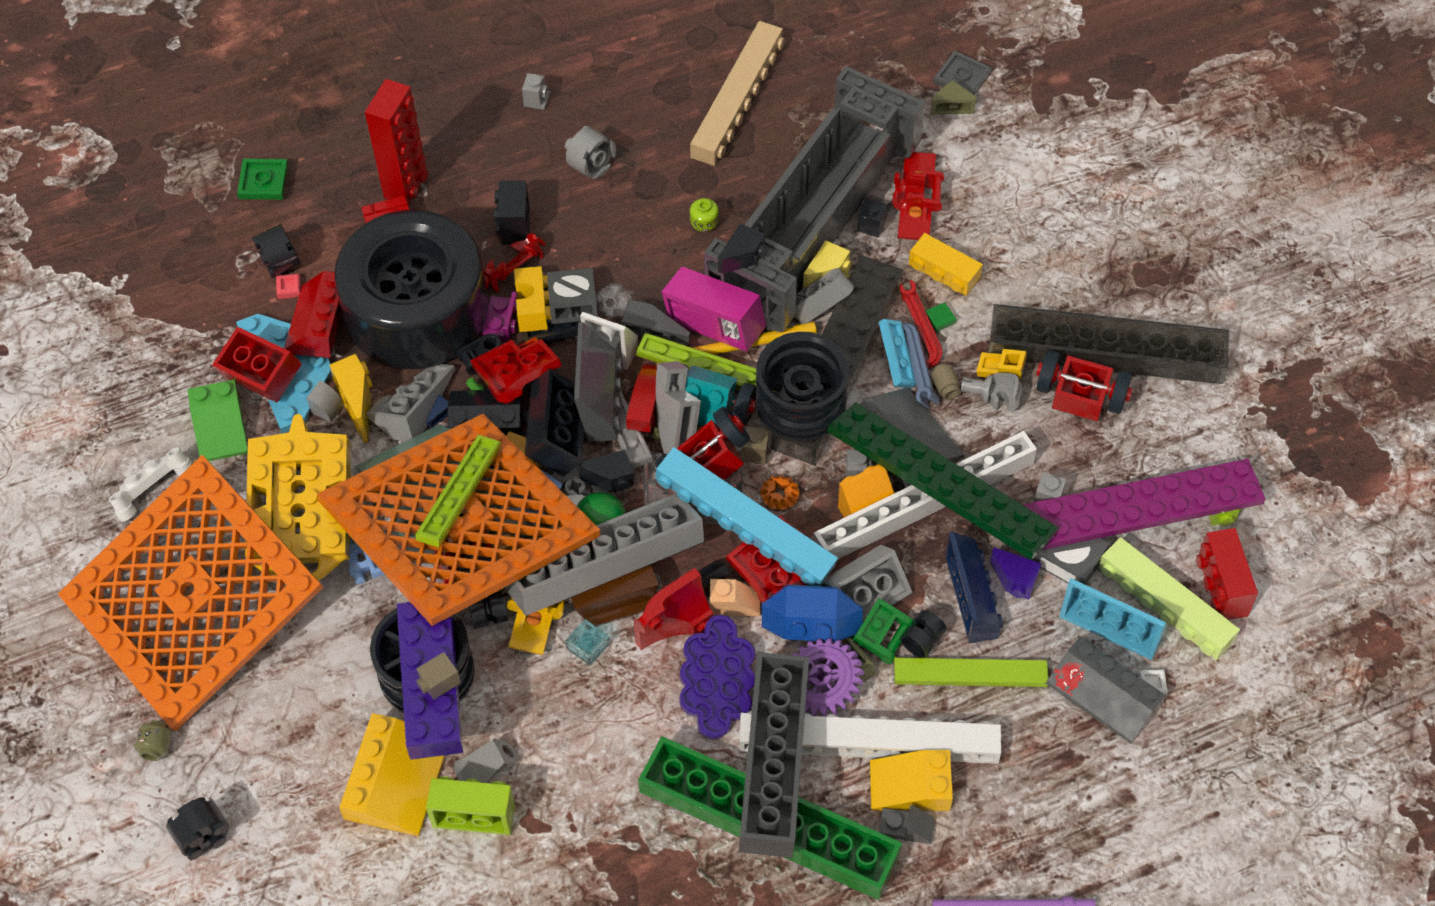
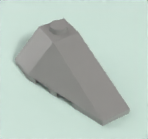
(407, 411)

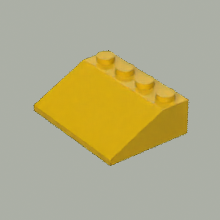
(385, 784)

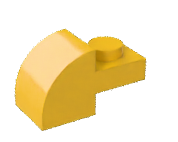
(1008, 362)

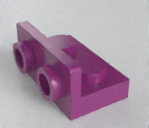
(501, 317)

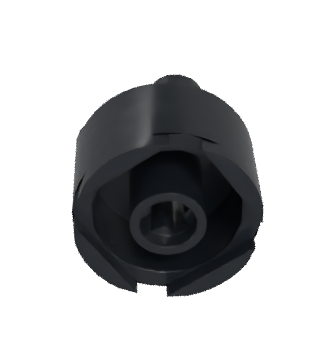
(276, 250)
(198, 827)

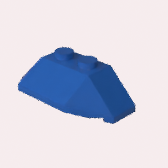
(811, 613)

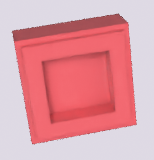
(288, 286)

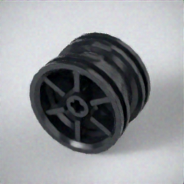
(799, 371)
(385, 646)

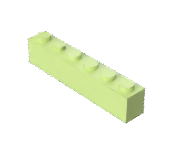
(1168, 598)

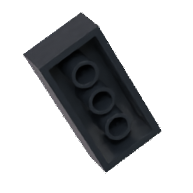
(554, 424)

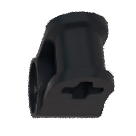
(476, 349)

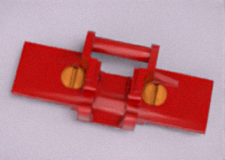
(909, 195)

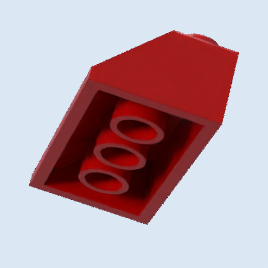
(315, 318)

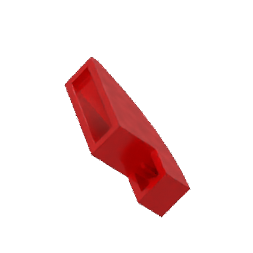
(642, 406)

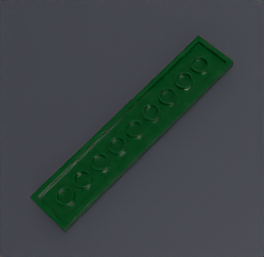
(943, 480)

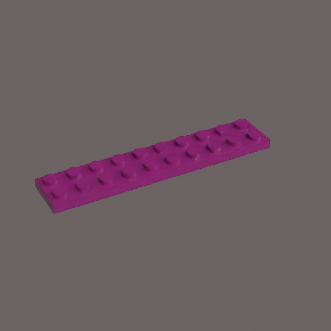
(1150, 502)

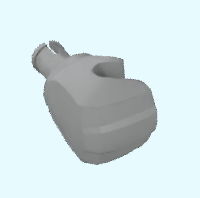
(995, 388)

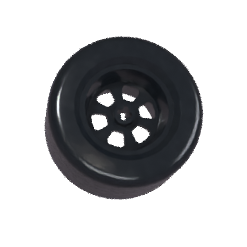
(404, 253)

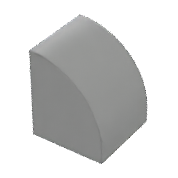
(324, 401)

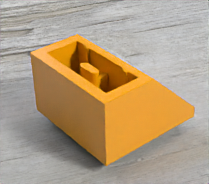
(863, 490)

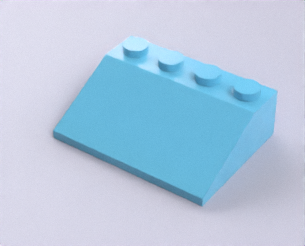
(1112, 619)

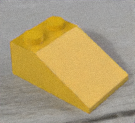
(353, 387)
(912, 779)

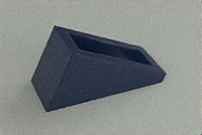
(438, 412)

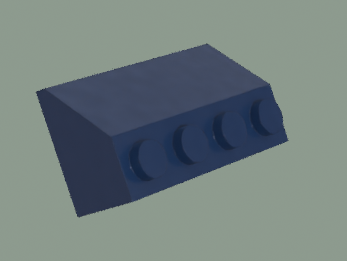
(972, 589)

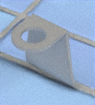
(485, 761)

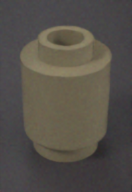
(946, 381)

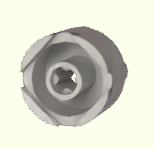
(590, 152)

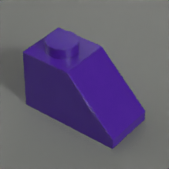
(1015, 572)

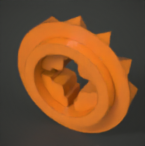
(775, 500)

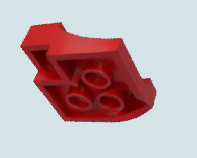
(513, 366)
(760, 572)
(674, 611)

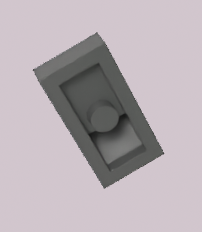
(907, 826)

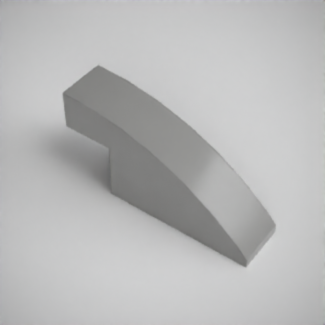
(675, 407)

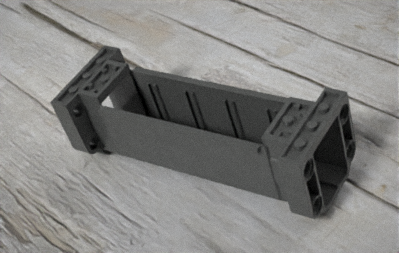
(823, 189)

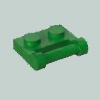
(877, 625)

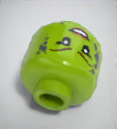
(704, 214)

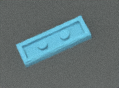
(897, 353)

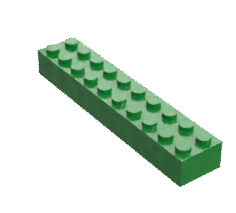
(822, 838)

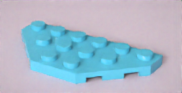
(310, 373)

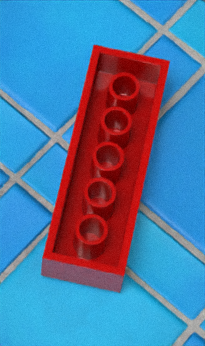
(396, 141)

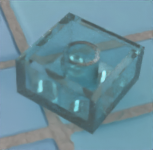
(587, 642)

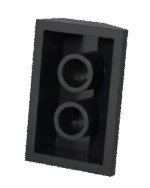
(470, 404)

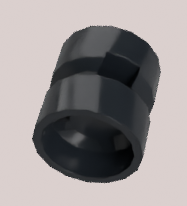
(489, 609)
(924, 633)

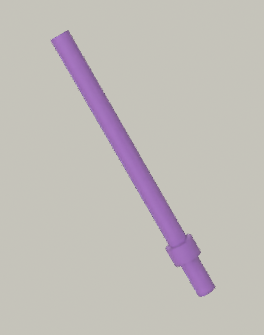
(1064, 901)

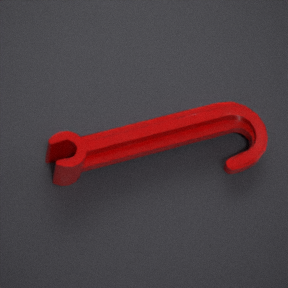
(922, 323)

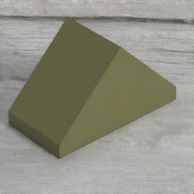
(953, 100)

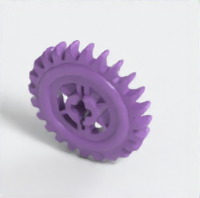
(824, 679)

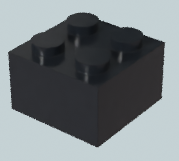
(512, 211)

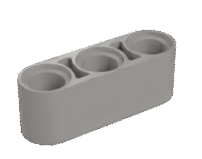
(822, 295)

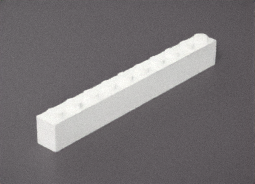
(912, 504)
(888, 737)

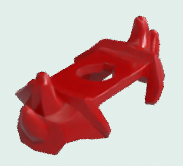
(526, 249)

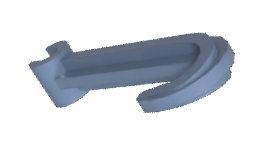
(919, 366)

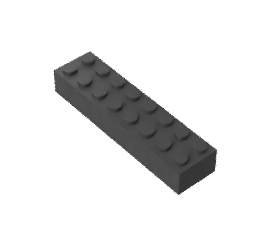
(774, 755)

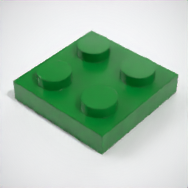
(262, 179)

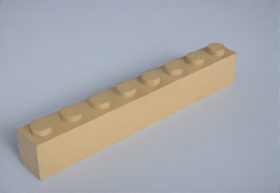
(736, 93)

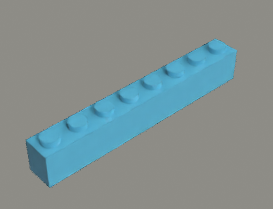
(745, 517)

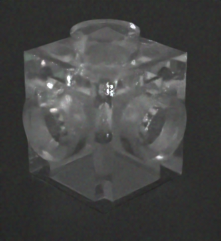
(613, 300)

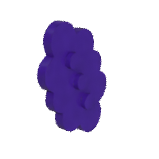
(716, 677)

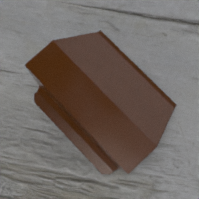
(617, 598)

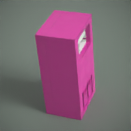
(714, 308)

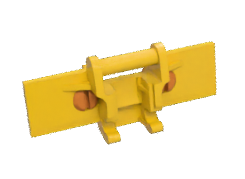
(532, 630)

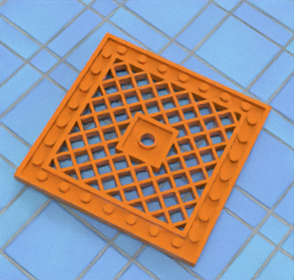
(442, 600)
(195, 691)

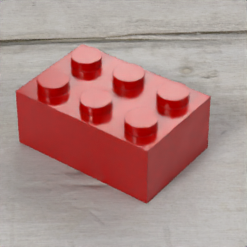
(257, 364)
(1227, 574)

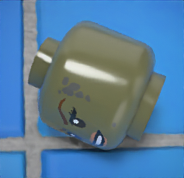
(153, 740)

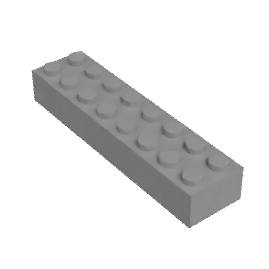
(623, 547)

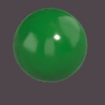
(601, 507)

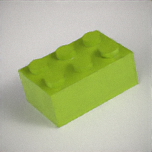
(470, 805)

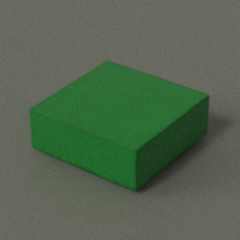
(940, 317)

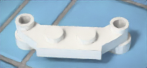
(146, 477)

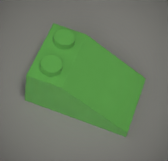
(218, 420)

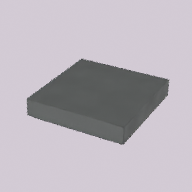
(964, 71)

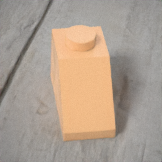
(733, 598)

